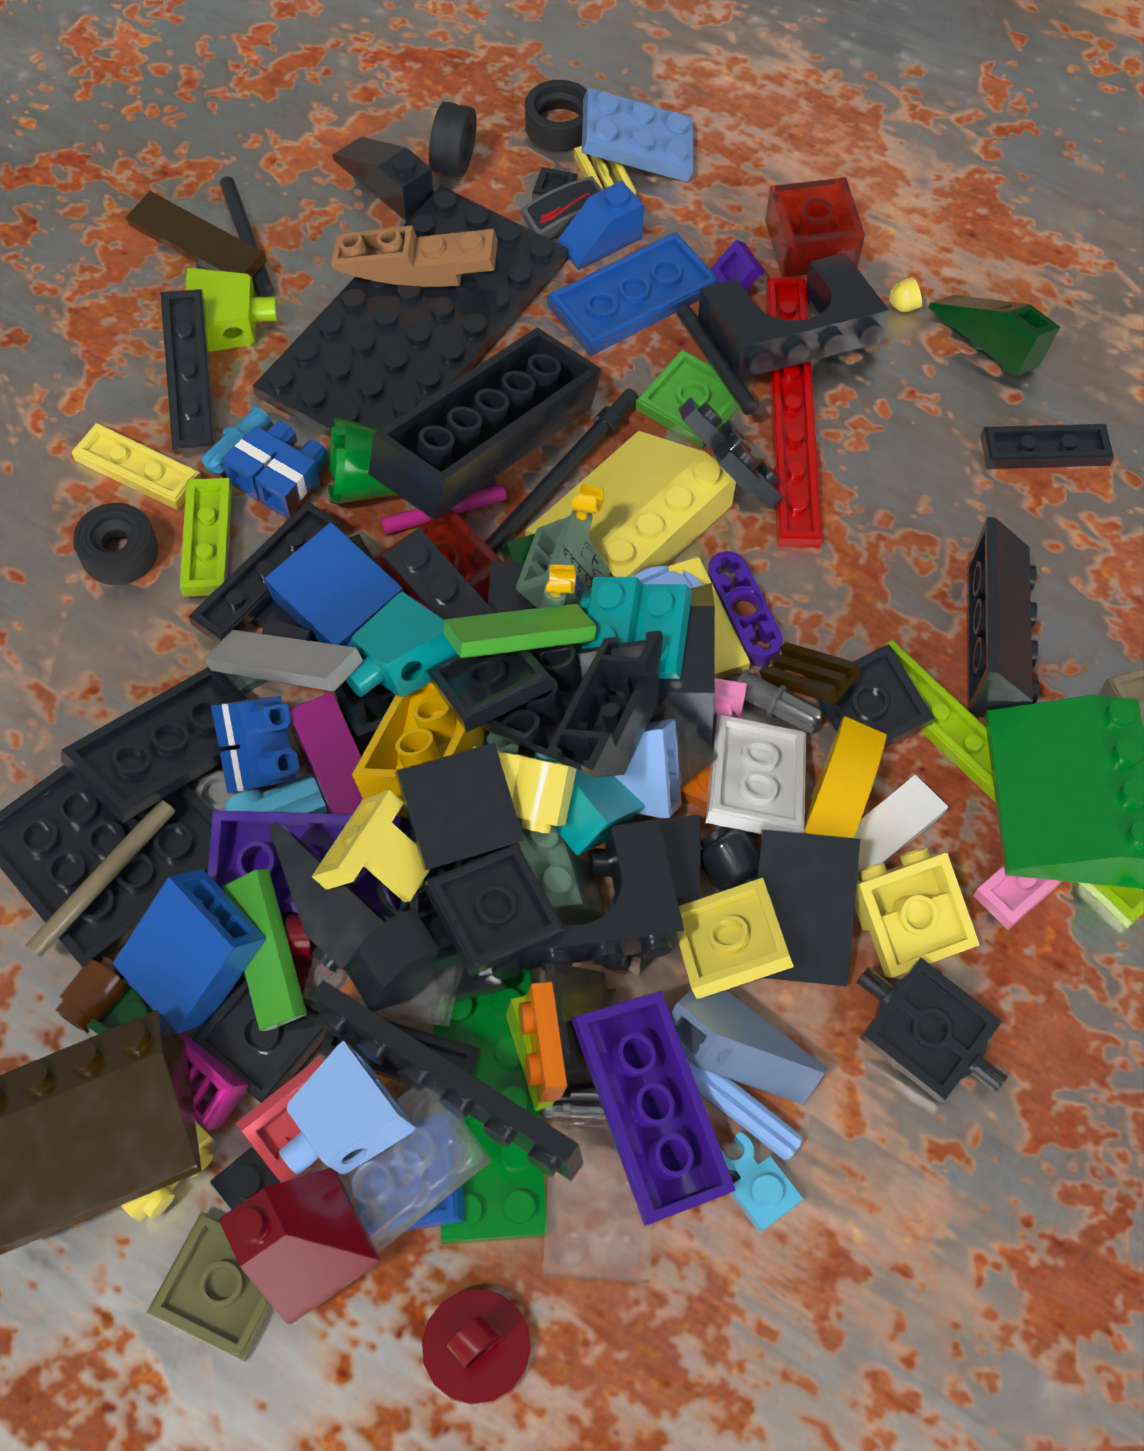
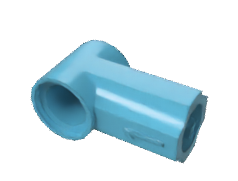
(292, 797)

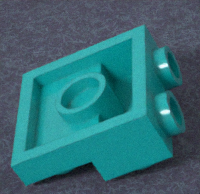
(630, 609)

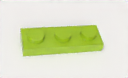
(205, 536)

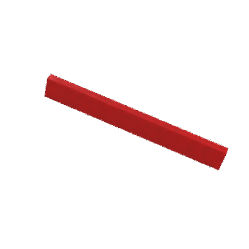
(794, 429)

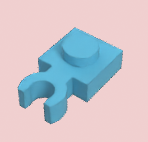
(760, 1189)

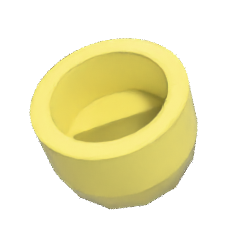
(906, 295)

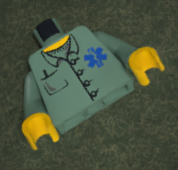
(563, 556)

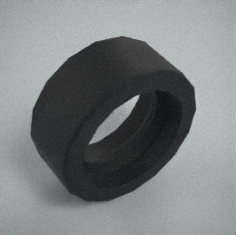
(549, 96)

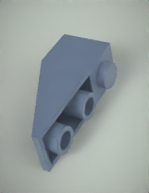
(742, 1046)

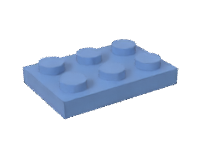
(637, 134)

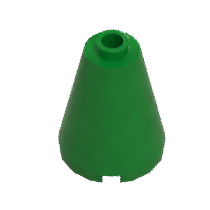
(350, 461)

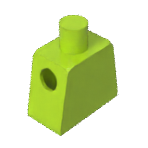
(231, 307)

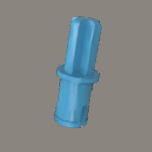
(231, 436)

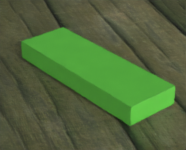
(519, 630)
(271, 971)

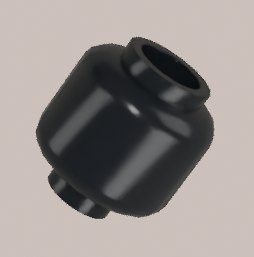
(729, 857)

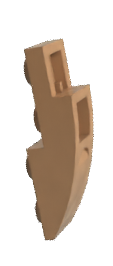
(404, 259)

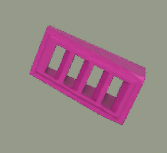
(229, 1087)

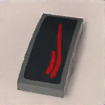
(556, 209)

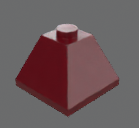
(300, 1242)

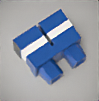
(274, 471)
(264, 743)

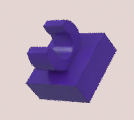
(738, 264)

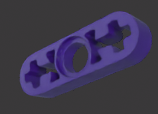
(745, 590)

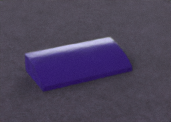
(244, 843)
(652, 1107)

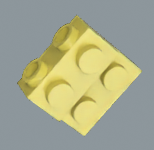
(913, 911)

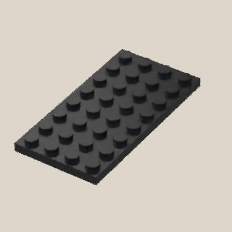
(397, 345)

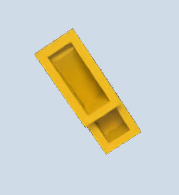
(845, 780)

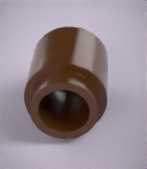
(92, 993)

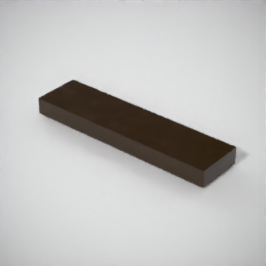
(194, 237)

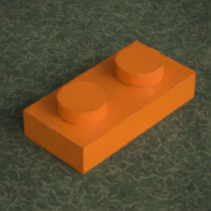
(545, 1064)

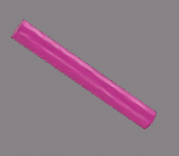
(416, 517)

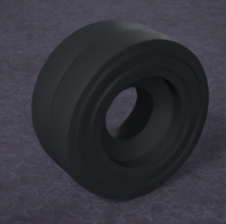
(452, 139)
(109, 522)

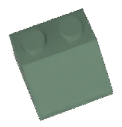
(563, 876)

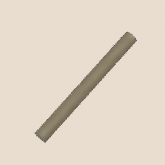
(99, 879)

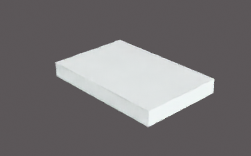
(756, 776)

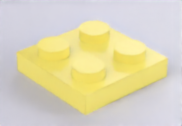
(732, 939)

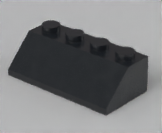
(1000, 622)

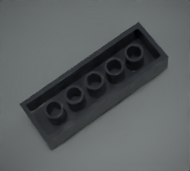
(483, 422)

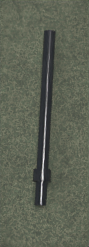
(605, 423)

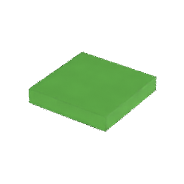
(681, 379)

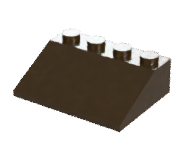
(94, 1128)

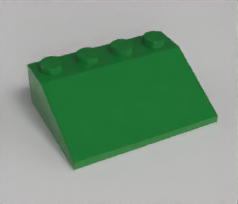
(1070, 789)

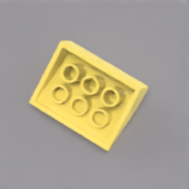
(653, 503)

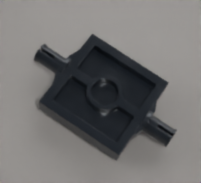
(930, 1030)

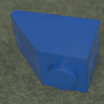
(603, 225)

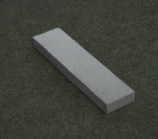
(284, 660)

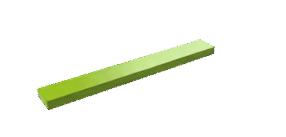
(966, 745)

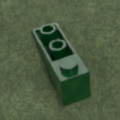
(1007, 331)

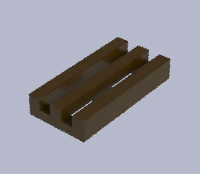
(814, 667)

